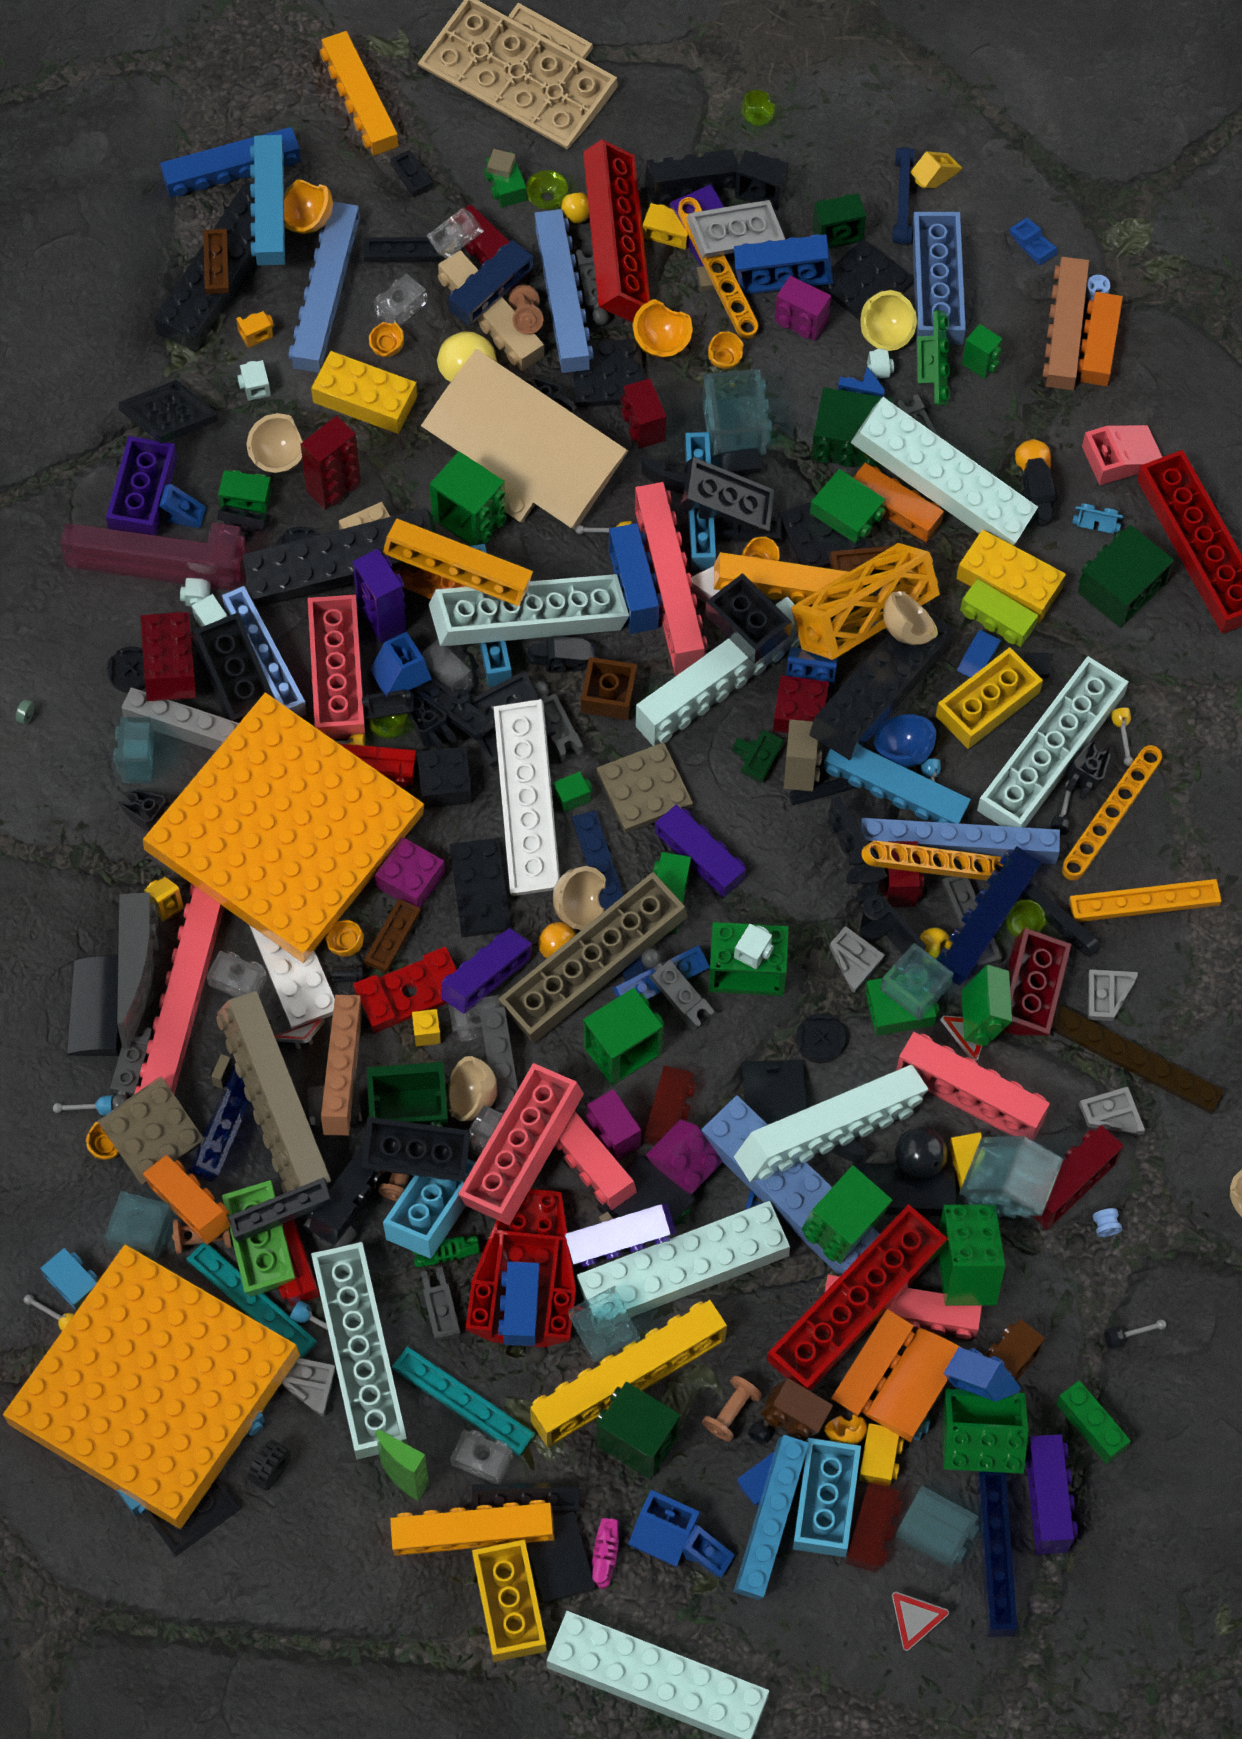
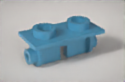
(1106, 519)

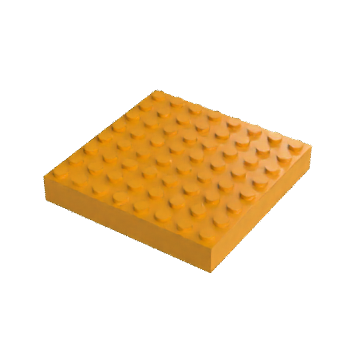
(283, 827)
(152, 1385)

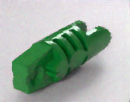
(449, 1250)

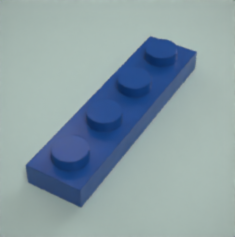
(687, 963)

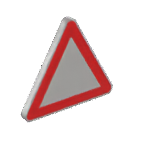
(955, 1027)
(301, 1034)
(915, 1618)

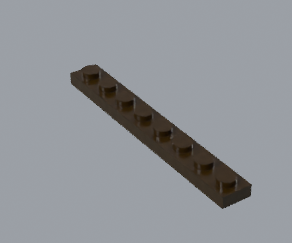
(1136, 1059)

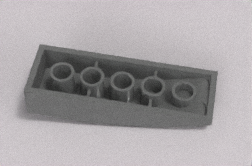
(135, 960)

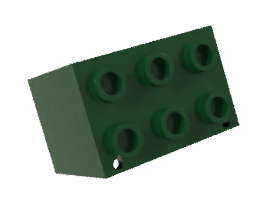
(837, 423)
(1125, 575)
(408, 1093)
(637, 1429)

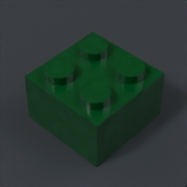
(840, 220)

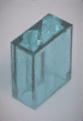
(937, 1527)

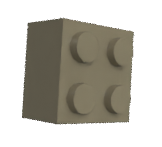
(801, 757)

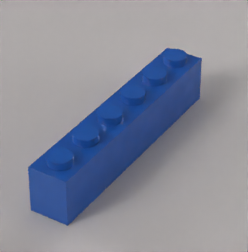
(220, 164)

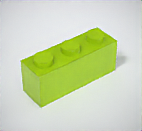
(998, 613)

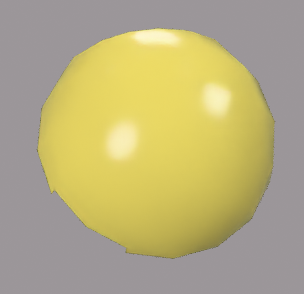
(888, 320)
(458, 349)

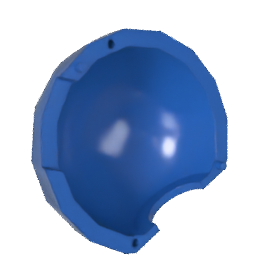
(905, 739)

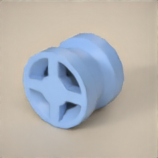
(1096, 283)
(1107, 1222)

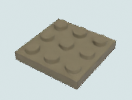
(643, 786)
(150, 1128)

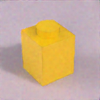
(426, 1027)

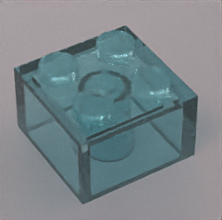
(135, 749)
(916, 981)
(138, 1224)
(604, 1324)

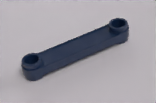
(902, 231)

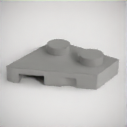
(855, 957)
(1108, 992)
(1113, 1111)
(311, 1383)

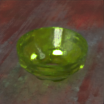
(545, 182)

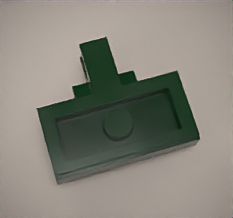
(758, 754)

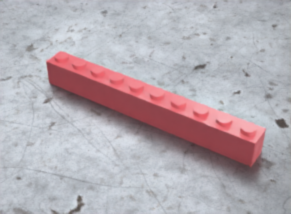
(183, 990)

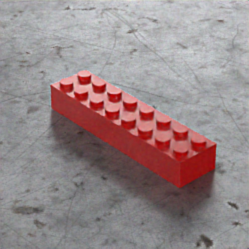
(616, 229)
(1196, 535)
(857, 1299)

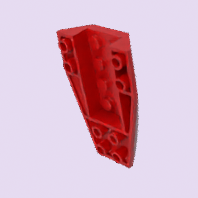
(532, 1237)

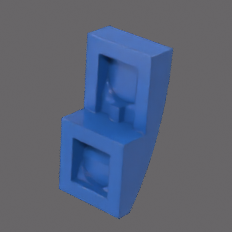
(1030, 239)
(978, 654)

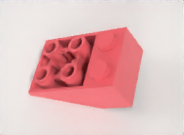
(1119, 451)

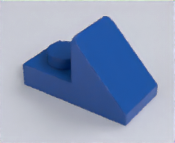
(868, 386)
(181, 507)
(707, 1552)

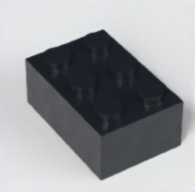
(748, 618)

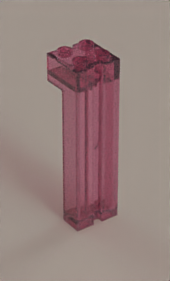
(157, 556)

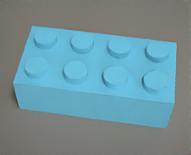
(425, 1213)
(827, 1497)

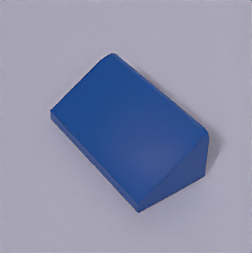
(753, 1480)

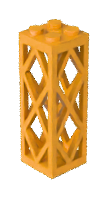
(814, 624)

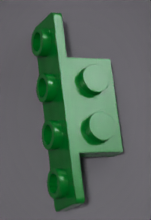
(932, 358)

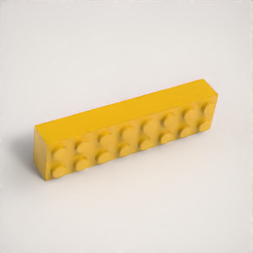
(638, 1364)

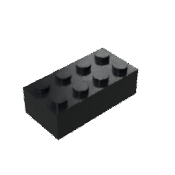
(231, 665)

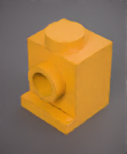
(255, 328)

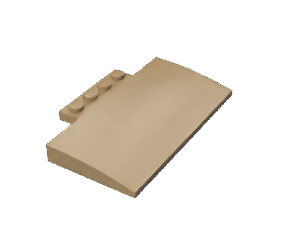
(522, 68)
(524, 440)

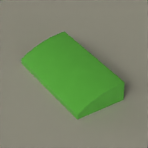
(263, 1257)
(403, 1464)

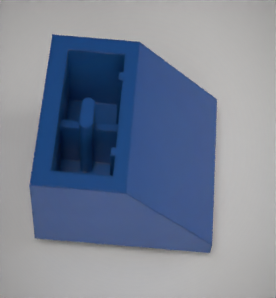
(399, 665)
(811, 666)
(981, 1375)
(663, 1528)

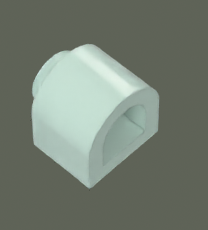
(880, 364)
(194, 591)

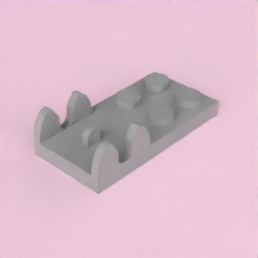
(723, 228)

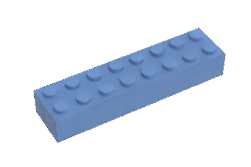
(790, 1192)

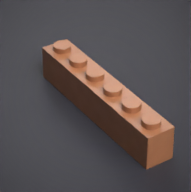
(1067, 323)
(341, 1065)

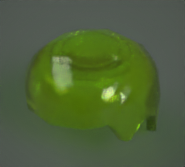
(757, 108)
(388, 726)
(1025, 915)

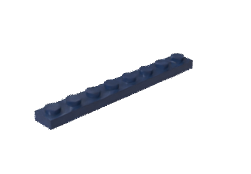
(598, 856)

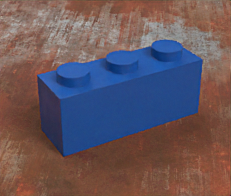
(520, 1303)

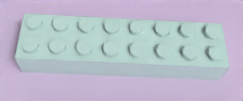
(943, 473)
(546, 610)
(704, 684)
(1053, 745)
(830, 1123)
(691, 1260)
(358, 1347)
(656, 1678)

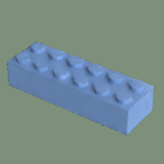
(938, 272)

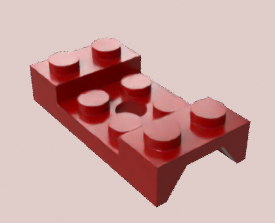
(384, 997)

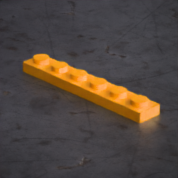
(1145, 900)

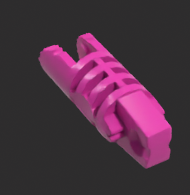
(605, 1552)

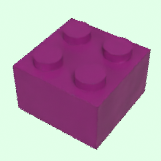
(802, 308)
(409, 873)
(613, 1125)
(685, 1156)

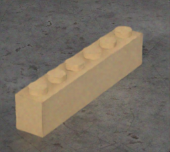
(497, 320)

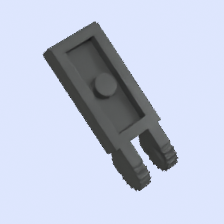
(440, 1307)

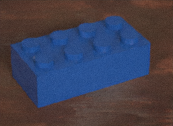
(771, 263)
(635, 578)

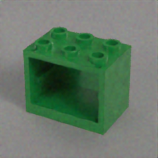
(468, 500)
(738, 977)
(623, 1036)
(846, 1215)
(973, 1255)
(984, 1432)

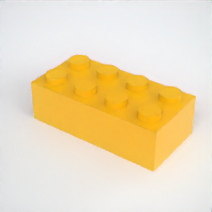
(364, 392)
(1011, 573)
(988, 698)
(509, 1600)

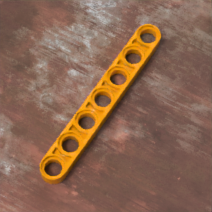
(719, 279)
(1107, 822)
(926, 860)

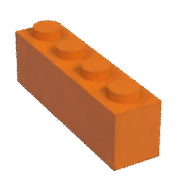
(1100, 340)
(902, 505)
(187, 1199)
(872, 1362)

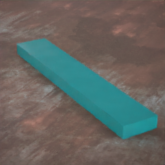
(258, 1307)
(463, 1401)

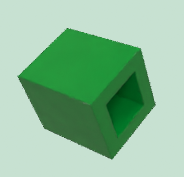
(572, 791)

